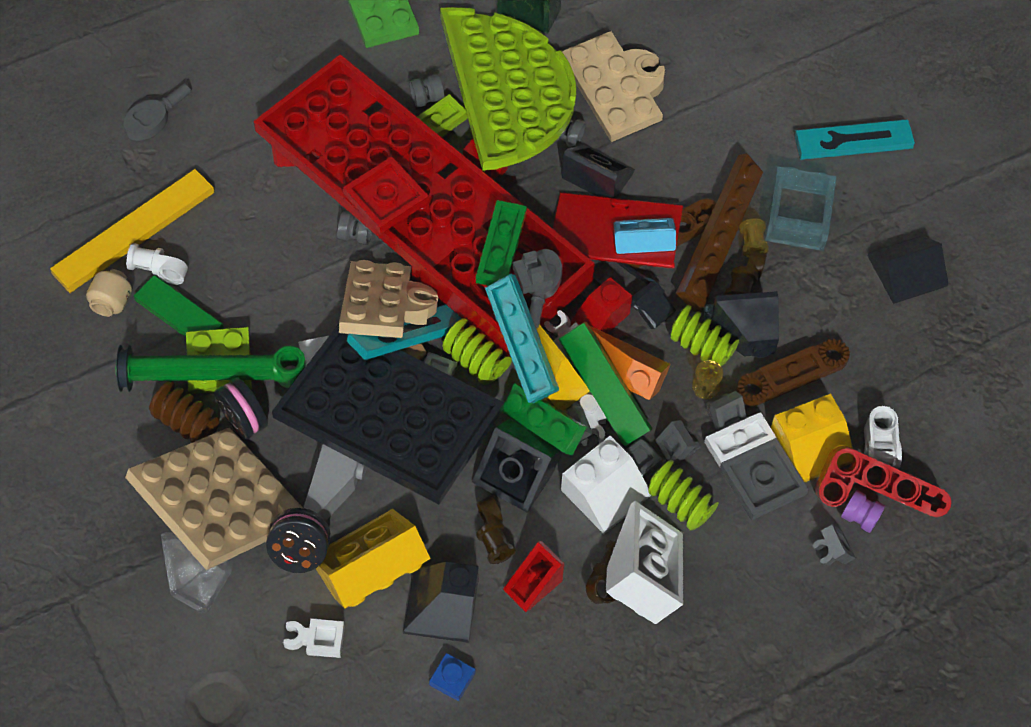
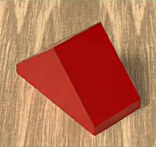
(535, 577)

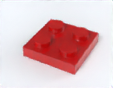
(386, 195)

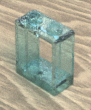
(796, 231)

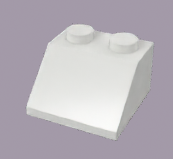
(605, 484)

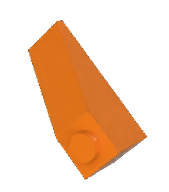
(638, 369)

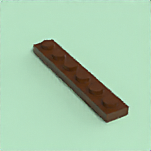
(719, 232)

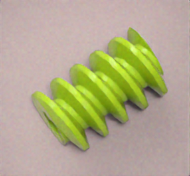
(701, 338)
(473, 354)
(680, 496)

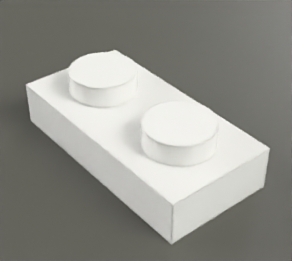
(739, 438)

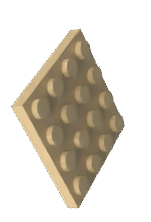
(213, 496)

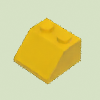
(810, 435)

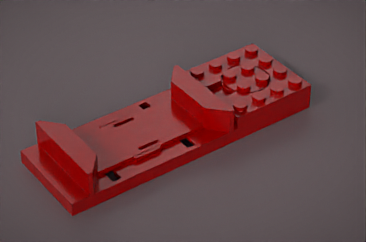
(335, 142)

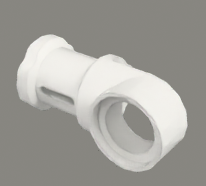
(166, 267)

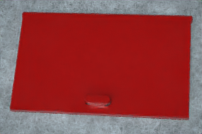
(590, 220)

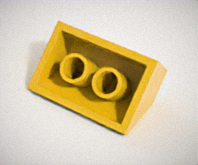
(372, 558)

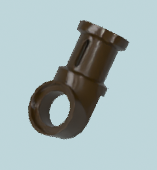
(745, 277)
(492, 532)
(600, 573)

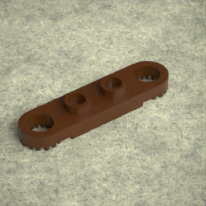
(793, 372)

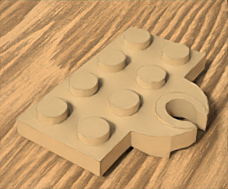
(617, 84)
(383, 298)

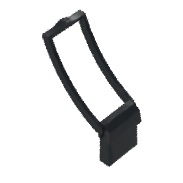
(648, 301)

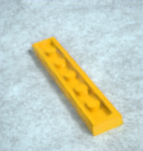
(133, 228)

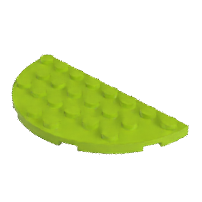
(511, 85)

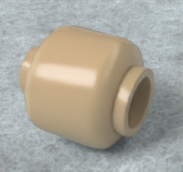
(109, 292)

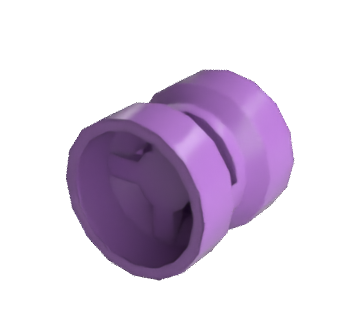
(863, 511)

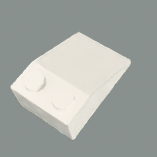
(647, 565)

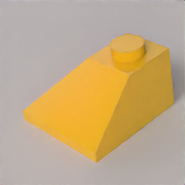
(567, 378)

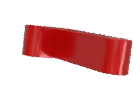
(886, 485)

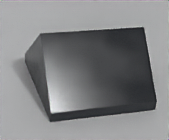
(595, 171)
(910, 268)

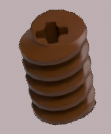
(181, 413)

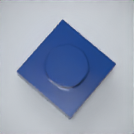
(452, 677)

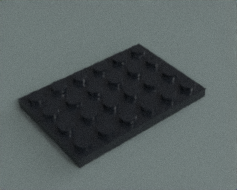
(390, 414)

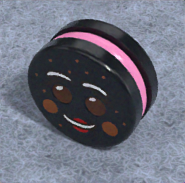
(241, 408)
(298, 540)

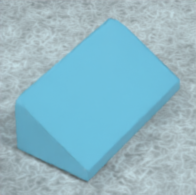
(645, 235)

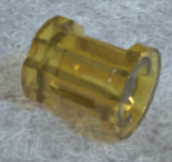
(753, 236)
(701, 374)

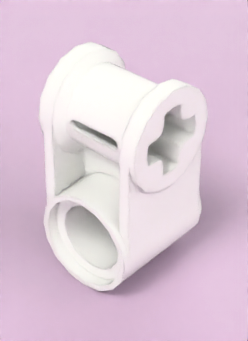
(880, 442)

